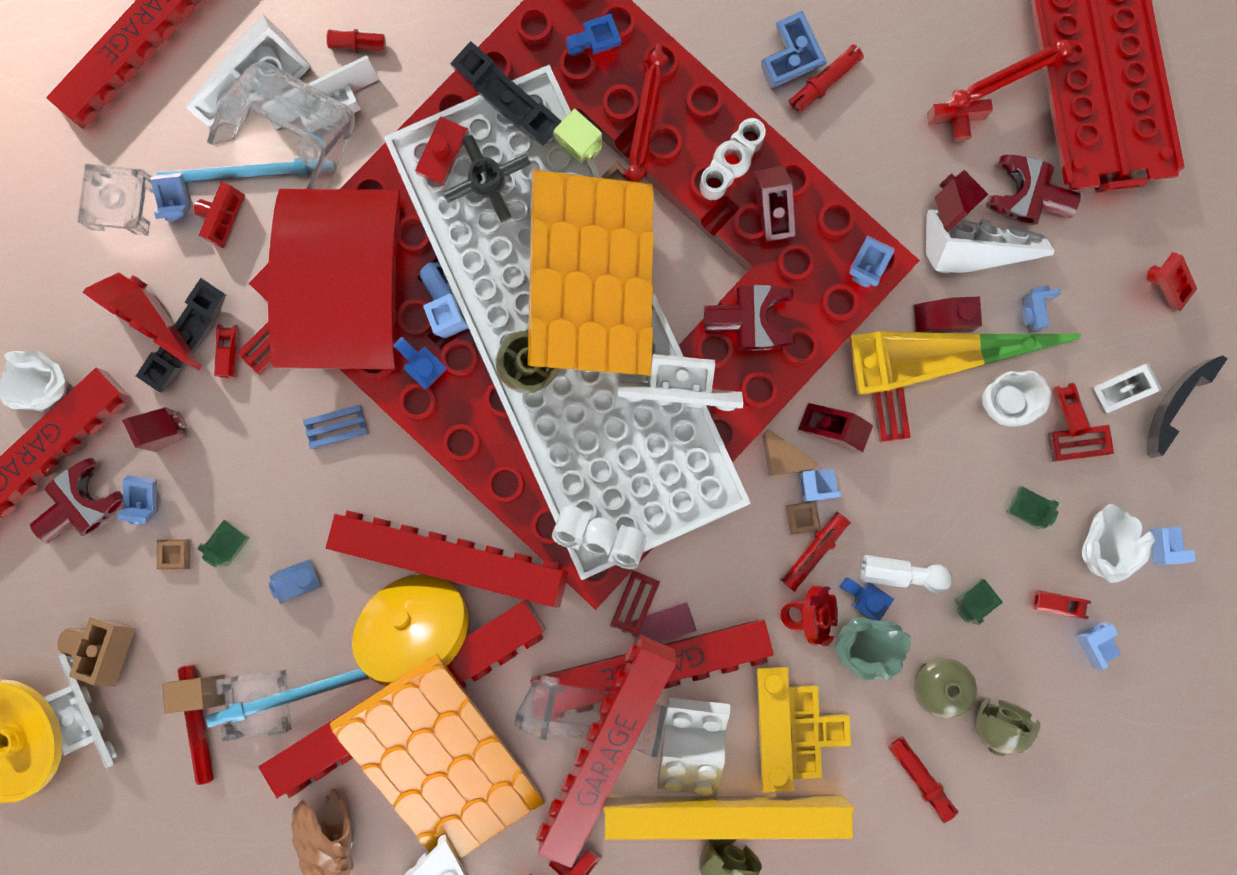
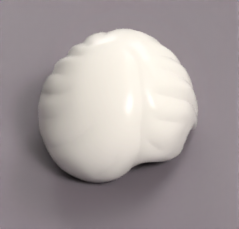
(1017, 398)

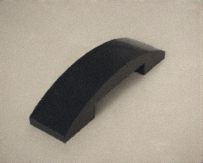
(504, 94)
(193, 324)
(1161, 432)

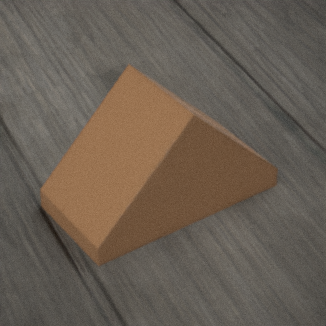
(783, 457)
(192, 694)

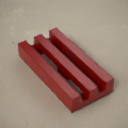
(251, 344)
(892, 417)
(1056, 446)
(626, 627)

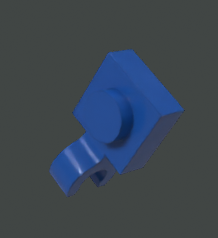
(598, 34)
(422, 365)
(869, 600)

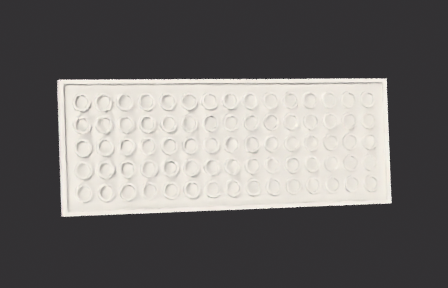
(585, 444)

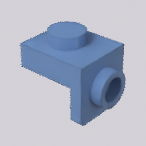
(170, 196)
(870, 262)
(1034, 311)
(138, 499)
(293, 581)

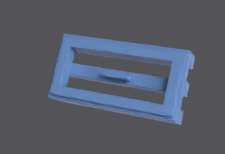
(311, 433)

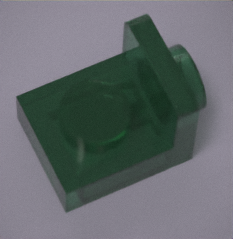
(1033, 508)
(223, 545)
(977, 602)

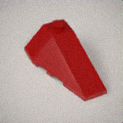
(142, 311)

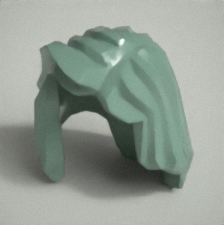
(872, 648)

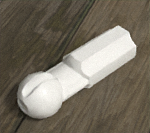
(901, 574)

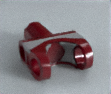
(1033, 192)
(749, 317)
(74, 504)

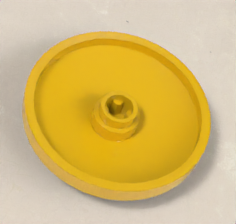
(408, 626)
(27, 742)

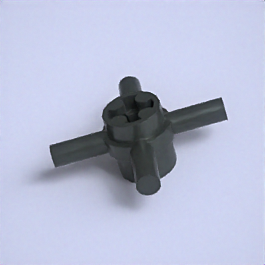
(489, 189)

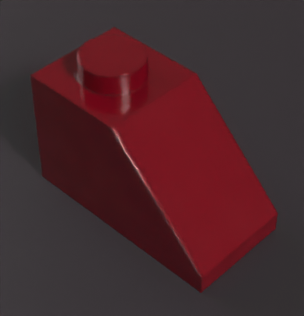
(958, 198)
(775, 202)
(948, 315)
(836, 427)
(155, 429)

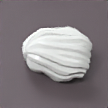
(31, 381)
(1115, 545)

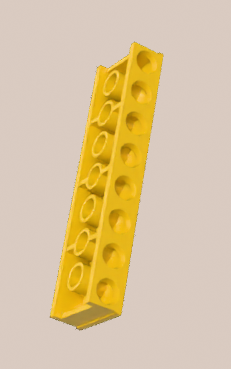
(728, 817)

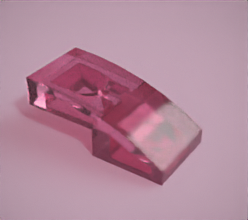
(667, 624)

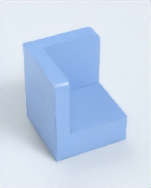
(445, 316)
(818, 485)
(1170, 547)
(1099, 644)

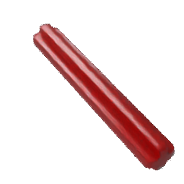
(197, 735)

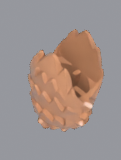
(327, 845)

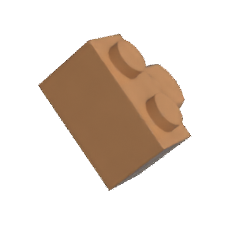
(97, 650)

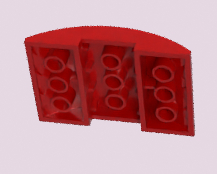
(333, 279)

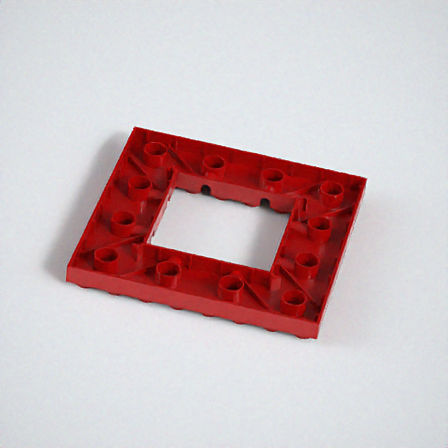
(461, 412)

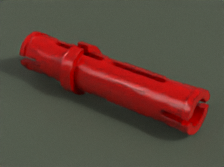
(817, 86)
(838, 524)
(927, 785)

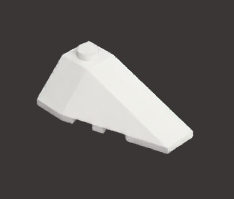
(258, 44)
(980, 246)

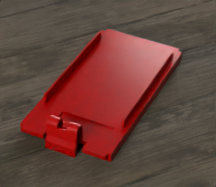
(1110, 95)

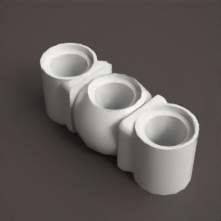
(737, 146)
(599, 537)

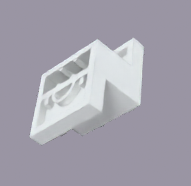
(693, 746)

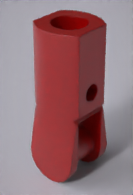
(226, 356)
(1072, 412)
(1059, 604)

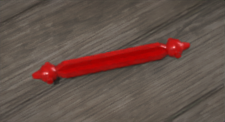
(1006, 76)
(646, 115)

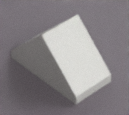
(1127, 388)

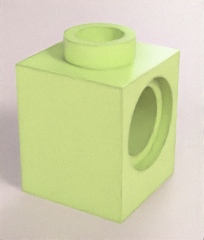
(578, 136)

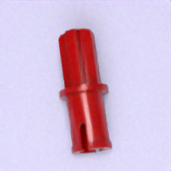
(355, 40)

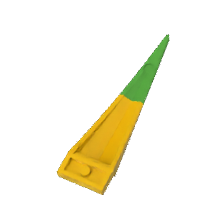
(901, 359)

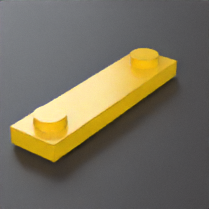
(775, 729)

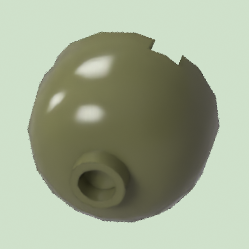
(514, 368)
(945, 688)
(1006, 727)
(723, 858)

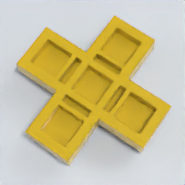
(813, 731)

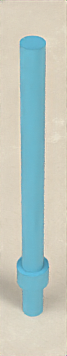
(243, 171)
(240, 711)

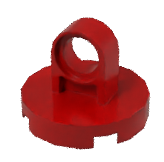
(818, 615)

